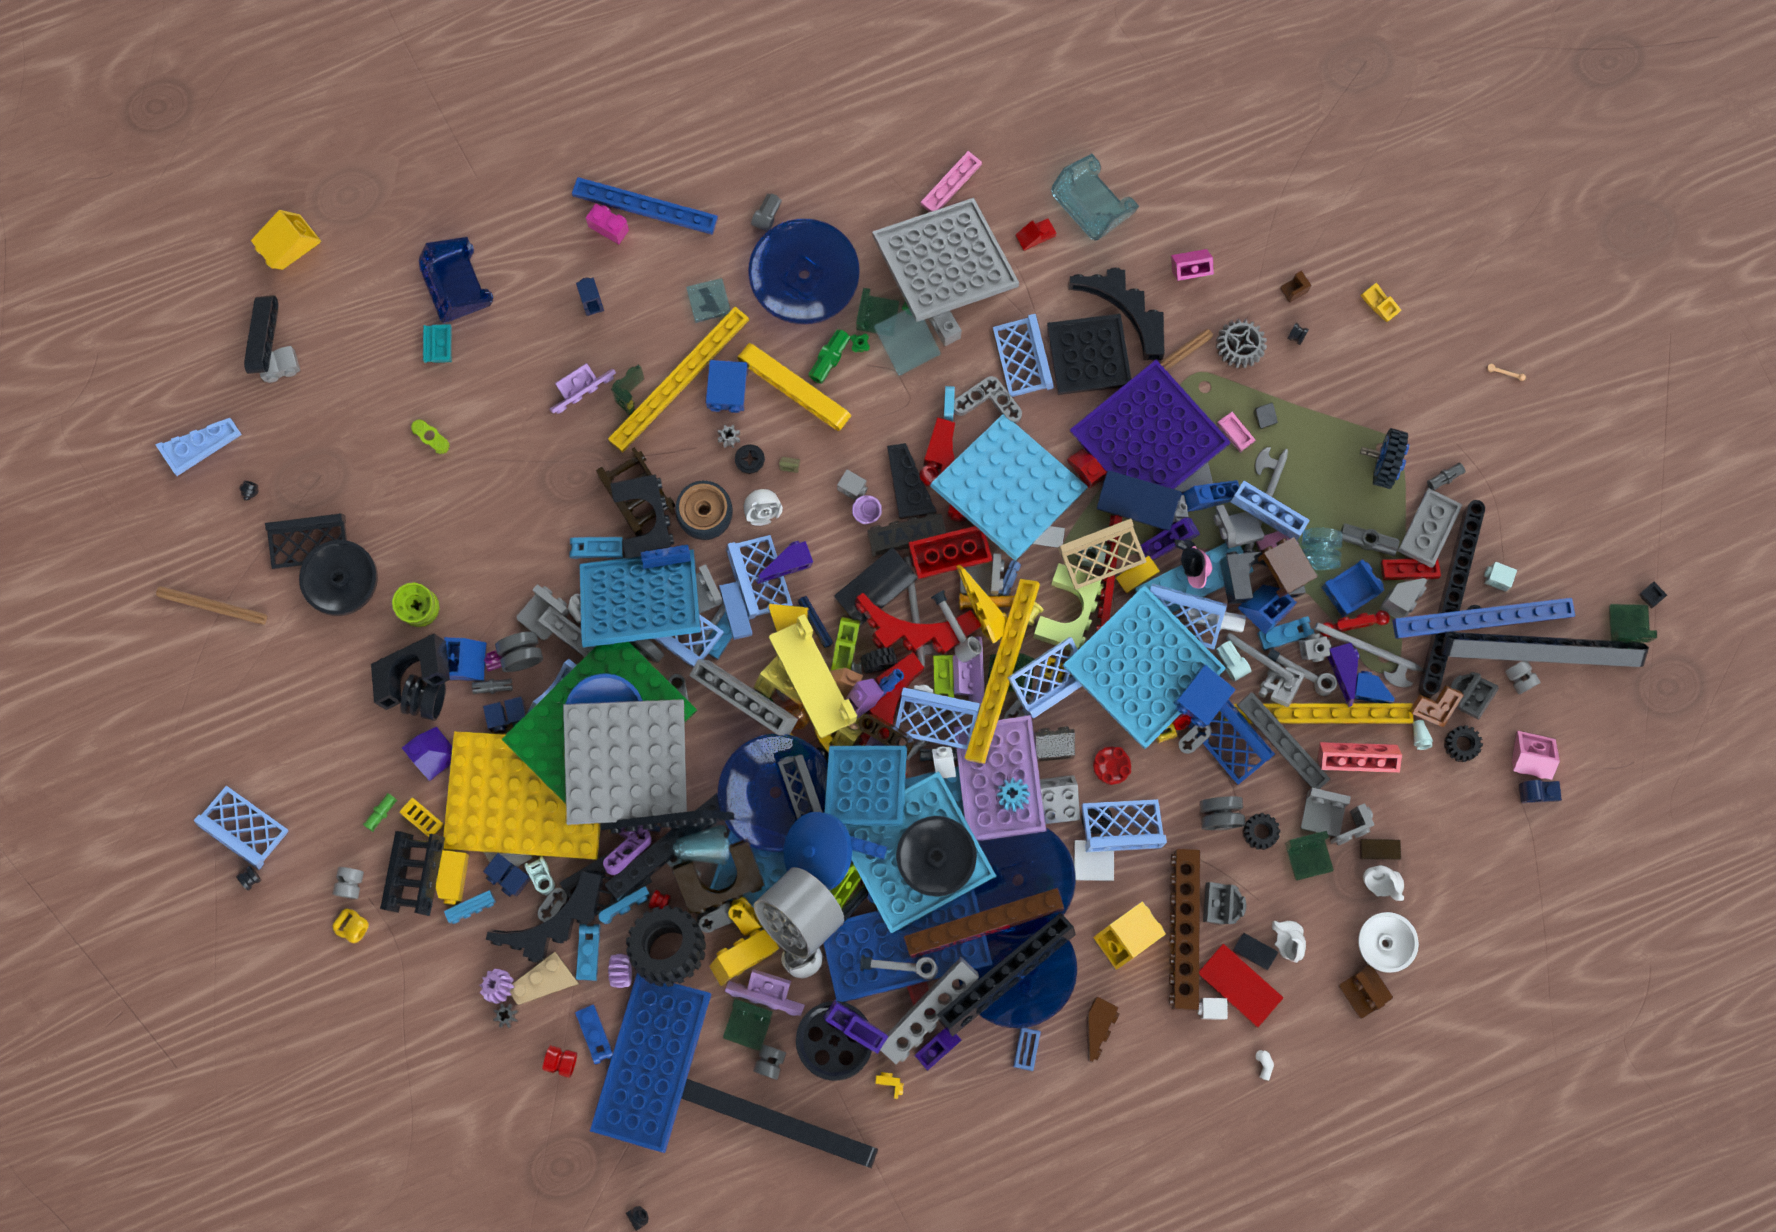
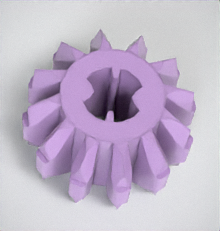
(620, 971)
(496, 986)

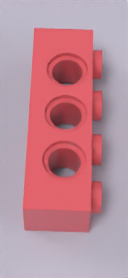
(1359, 757)

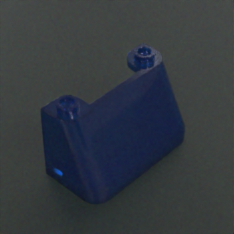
(452, 279)

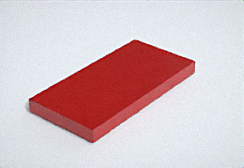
(1240, 985)

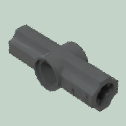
(1380, 542)

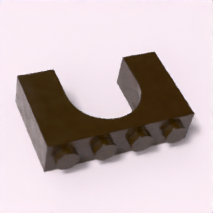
(699, 896)

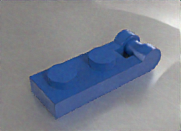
(594, 1033)

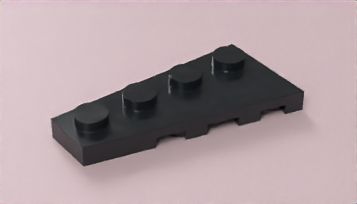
(909, 489)

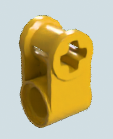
(744, 916)

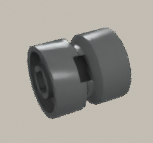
(767, 1069)

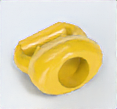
(354, 929)

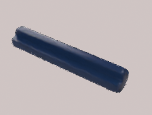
(816, 623)

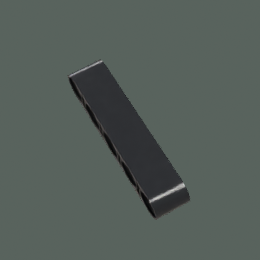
(261, 334)

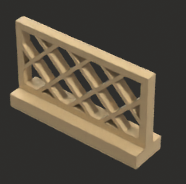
(1096, 538)

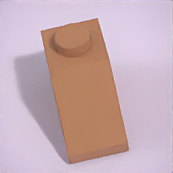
(845, 680)

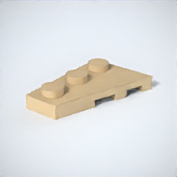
(543, 979)

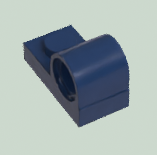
(1538, 791)

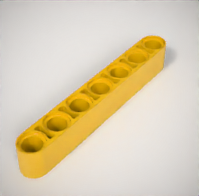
(794, 387)

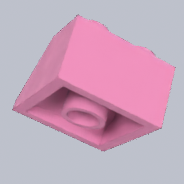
(1535, 755)

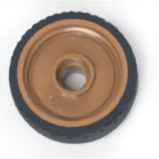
(701, 496)

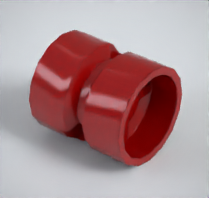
(560, 1061)

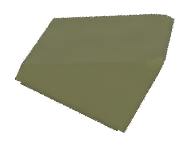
(789, 464)

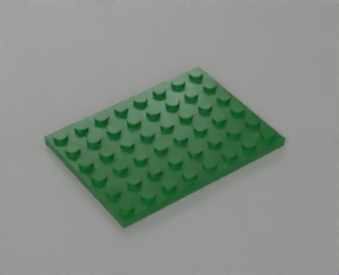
(540, 734)

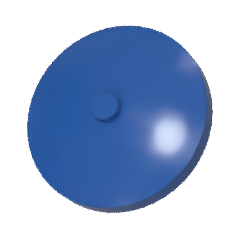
(601, 689)
(820, 847)

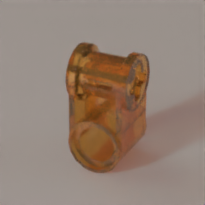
(800, 713)

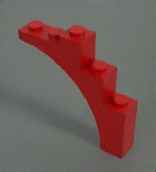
(941, 455)
(913, 634)
(888, 703)

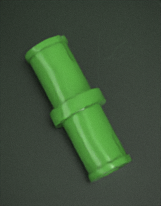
(380, 812)

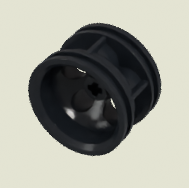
(807, 1049)

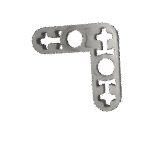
(992, 394)

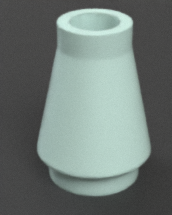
(1422, 737)

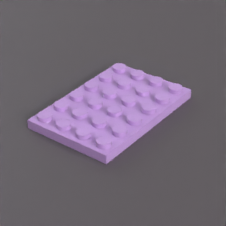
(1009, 756)

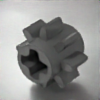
(507, 1021)

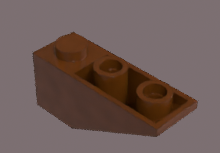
(1098, 1022)

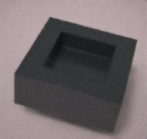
(1652, 594)

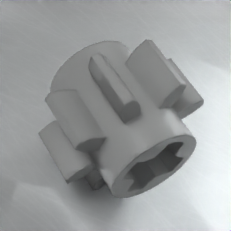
(726, 432)

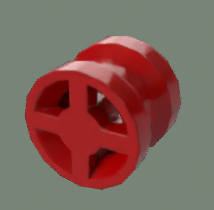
(659, 900)

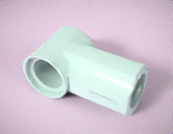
(1235, 665)

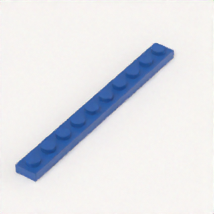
(1483, 618)

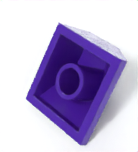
(430, 752)

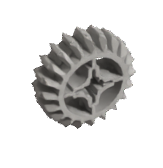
(1256, 350)

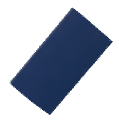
(1139, 500)

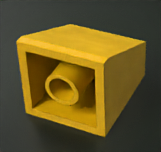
(284, 239)
(1129, 935)

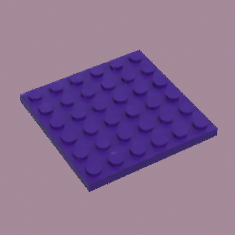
(1151, 431)

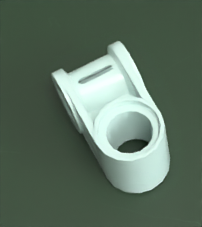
(539, 872)

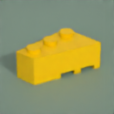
(742, 956)

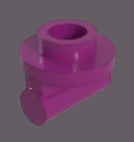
(492, 660)

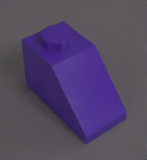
(937, 1048)

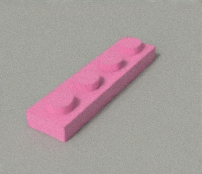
(951, 182)

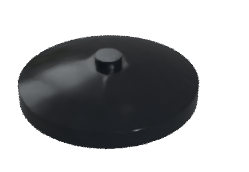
(338, 577)
(936, 856)

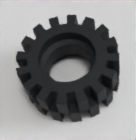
(878, 660)
(1471, 735)
(1270, 823)

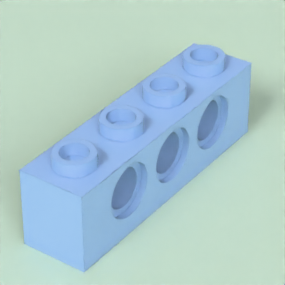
(1270, 510)

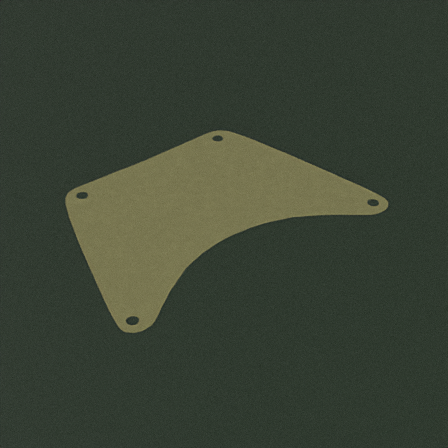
(1320, 480)

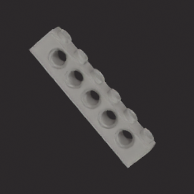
(743, 697)
(899, 1052)

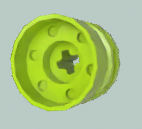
(406, 600)

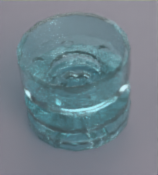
(1322, 547)

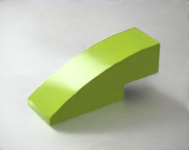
(845, 644)

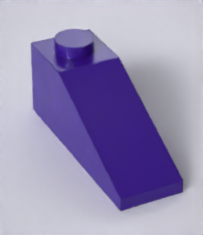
(1164, 541)
(791, 560)
(1345, 665)

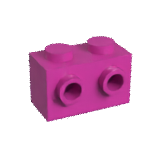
(607, 223)
(1192, 264)

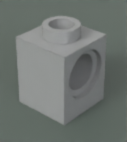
(852, 485)

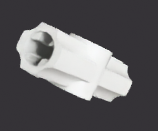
(1230, 621)

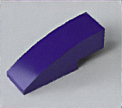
(855, 1026)

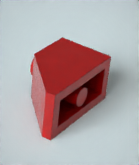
(1087, 468)

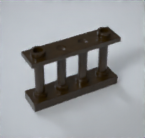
(627, 507)

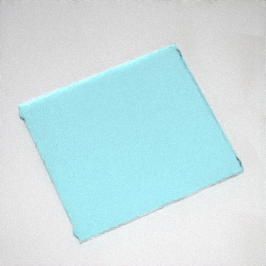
(906, 341)

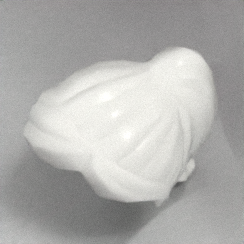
(1384, 882)
(1290, 940)

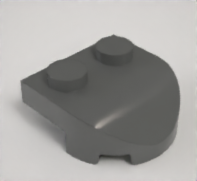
(1476, 692)
(1223, 904)

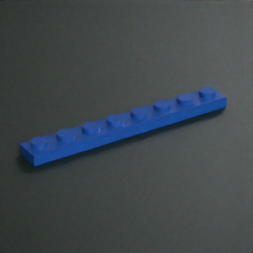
(645, 205)

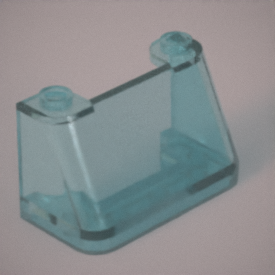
(1089, 199)

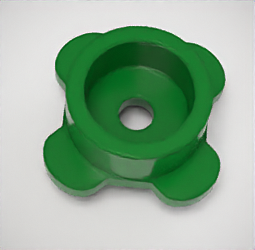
(860, 347)

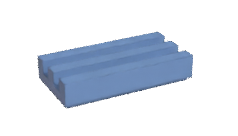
(1034, 1052)

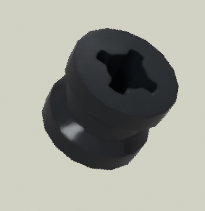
(1298, 333)
(248, 878)

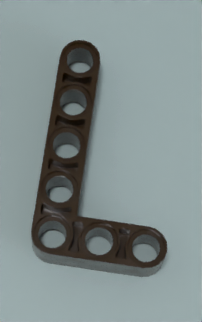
(876, 732)

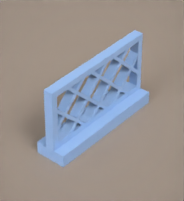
(1037, 348)
(742, 576)
(1196, 602)
(683, 652)
(1054, 693)
(944, 703)
(1127, 841)
(234, 843)

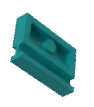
(437, 343)

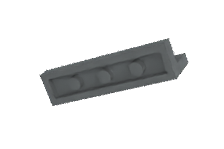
(807, 786)

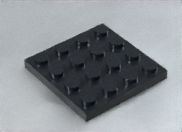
(1089, 354)

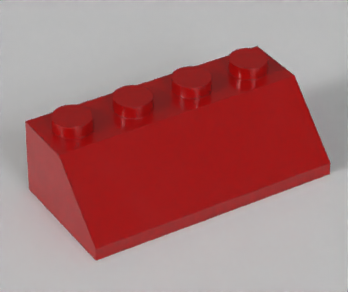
(948, 550)

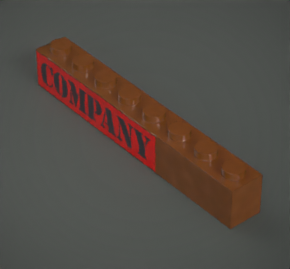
(984, 923)

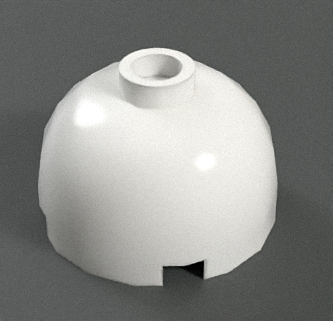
(761, 507)
(802, 967)

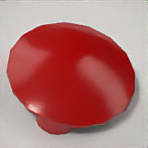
(1112, 765)

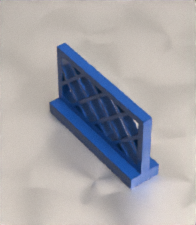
(1247, 733)

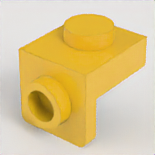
(887, 1079)

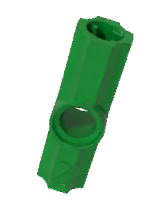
(829, 356)

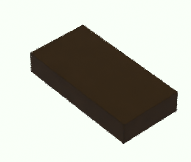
(1380, 849)

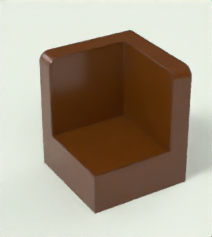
(1296, 287)

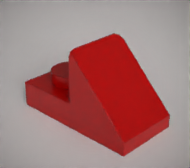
(1035, 234)

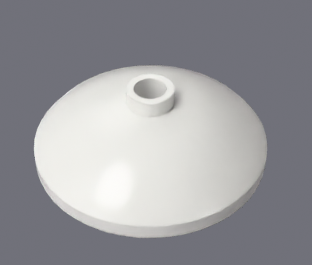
(1401, 941)

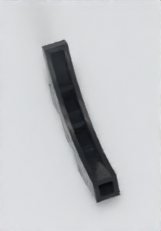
(1131, 302)
(559, 928)

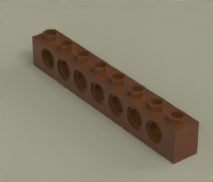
(1191, 859)

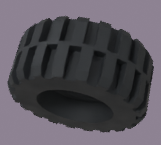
(652, 927)

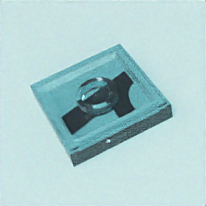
(708, 300)

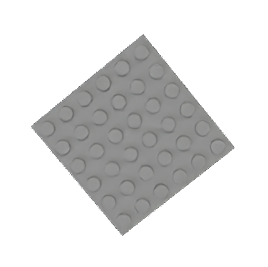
(945, 259)
(624, 760)

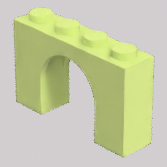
(1056, 632)

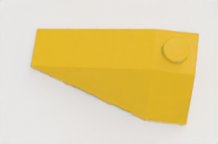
(986, 611)

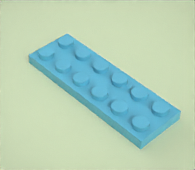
(1178, 580)

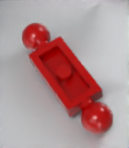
(1363, 620)

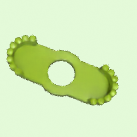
(439, 443)

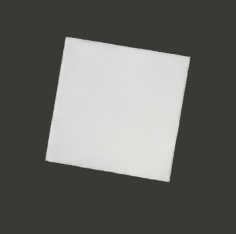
(1093, 865)

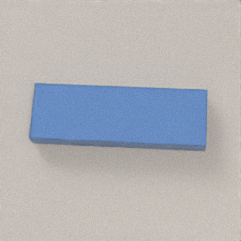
(735, 610)

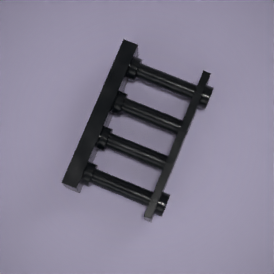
(397, 871)

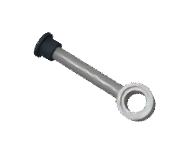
(966, 648)
(1276, 657)
(869, 963)

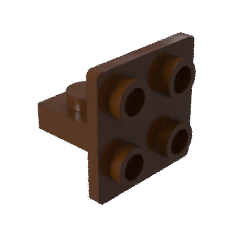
(1365, 991)

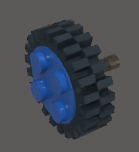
(1390, 458)

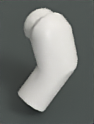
(574, 607)
(1267, 1064)

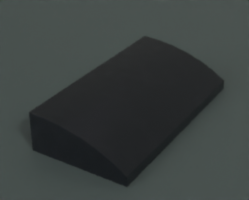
(879, 582)

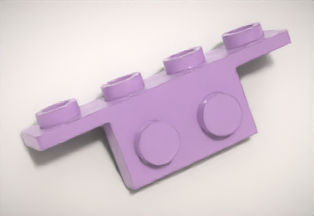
(577, 384)
(970, 677)
(766, 990)

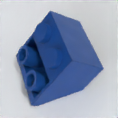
(1267, 608)
(466, 659)

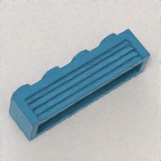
(469, 907)

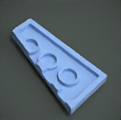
(192, 448)

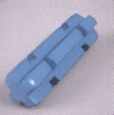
(1009, 577)

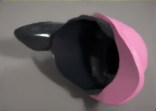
(1195, 563)

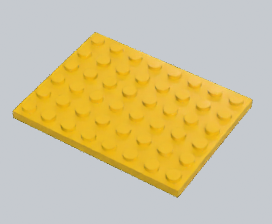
(506, 807)

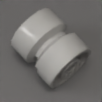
(1519, 670)
(348, 883)

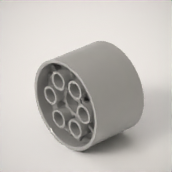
(799, 913)

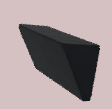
(1255, 951)

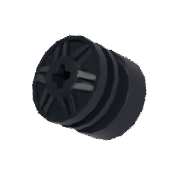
(422, 697)

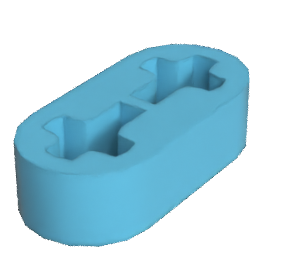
(949, 403)

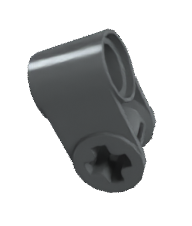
(717, 917)

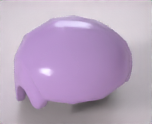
(866, 509)

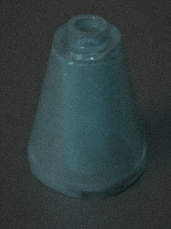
(704, 846)

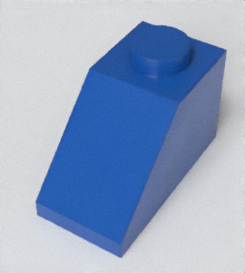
(1371, 689)

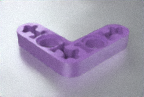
(631, 842)

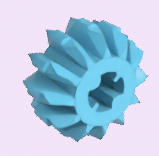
(1018, 800)

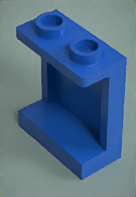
(726, 386)
(1353, 588)
(1204, 697)

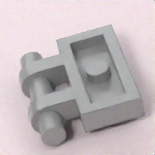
(1285, 689)

